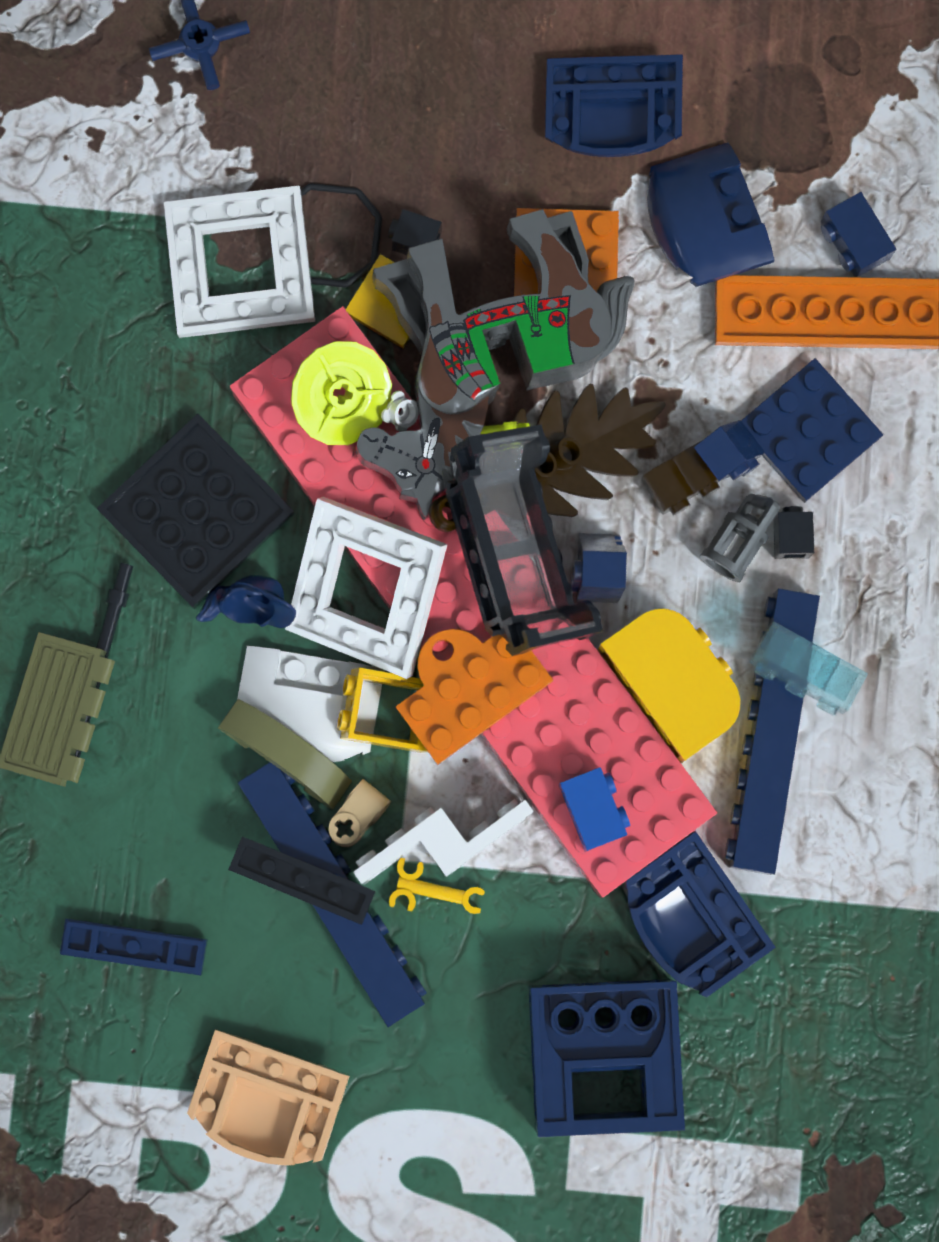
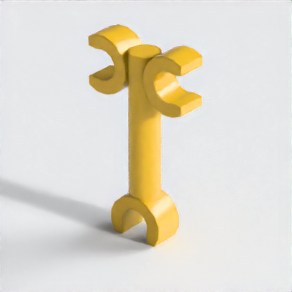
(408, 885)

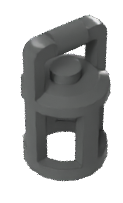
(745, 526)

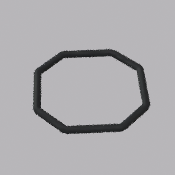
(376, 237)

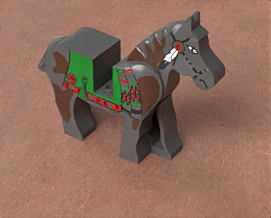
(552, 335)

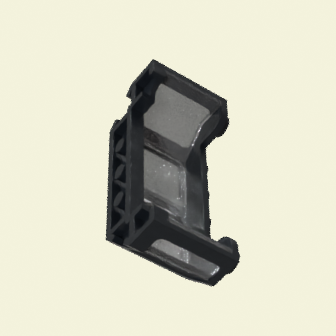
(512, 542)

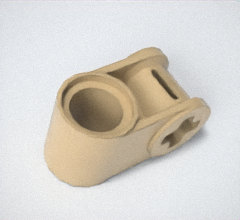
(362, 809)

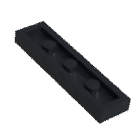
(302, 880)

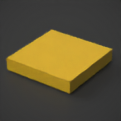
(375, 310)

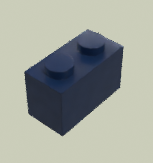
(857, 235)
(730, 451)

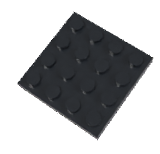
(196, 510)

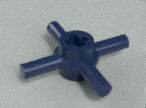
(202, 51)

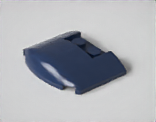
(614, 103)
(707, 216)
(694, 918)

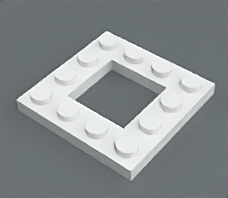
(273, 208)
(420, 564)

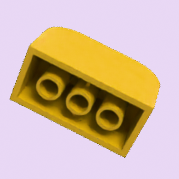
(674, 679)

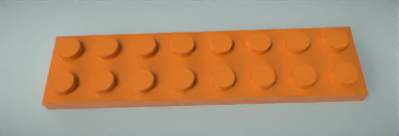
(827, 312)

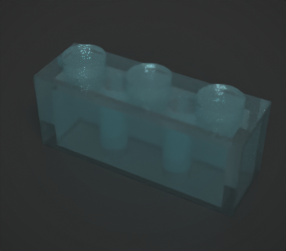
(807, 669)

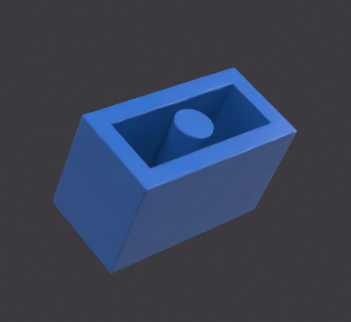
(594, 808)

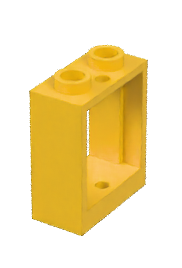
(348, 717)

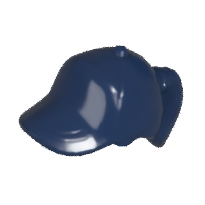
(250, 601)

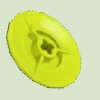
(342, 417)

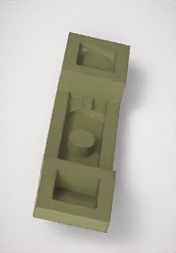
(286, 751)

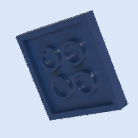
(811, 430)

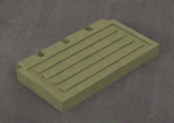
(53, 710)

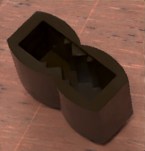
(680, 480)

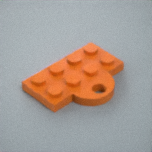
(468, 690)

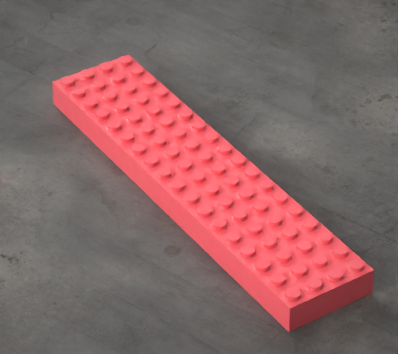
(558, 733)

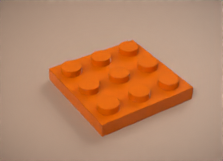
(600, 241)

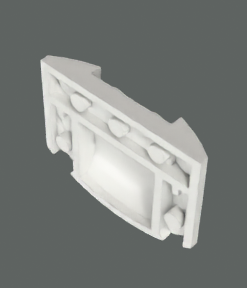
(308, 697)

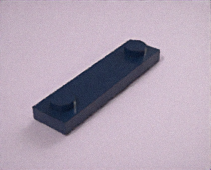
(133, 947)

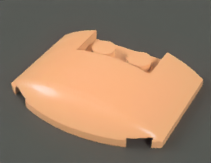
(266, 1101)

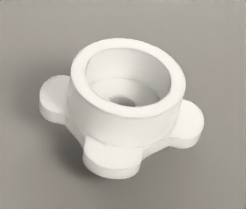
(407, 415)

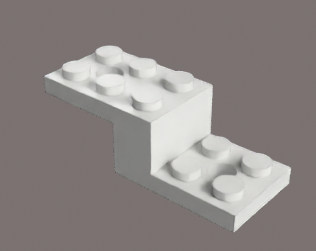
(441, 840)

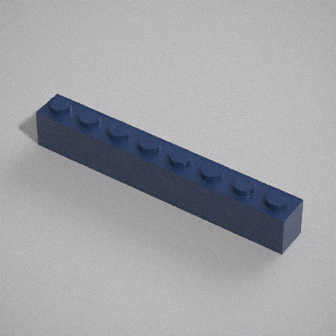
(769, 749)
(364, 945)

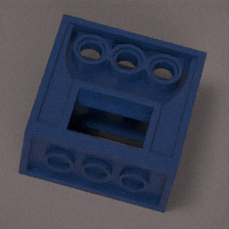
(615, 1046)

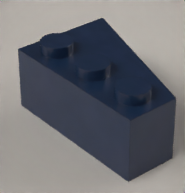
(600, 568)

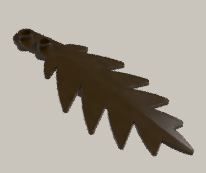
(580, 446)

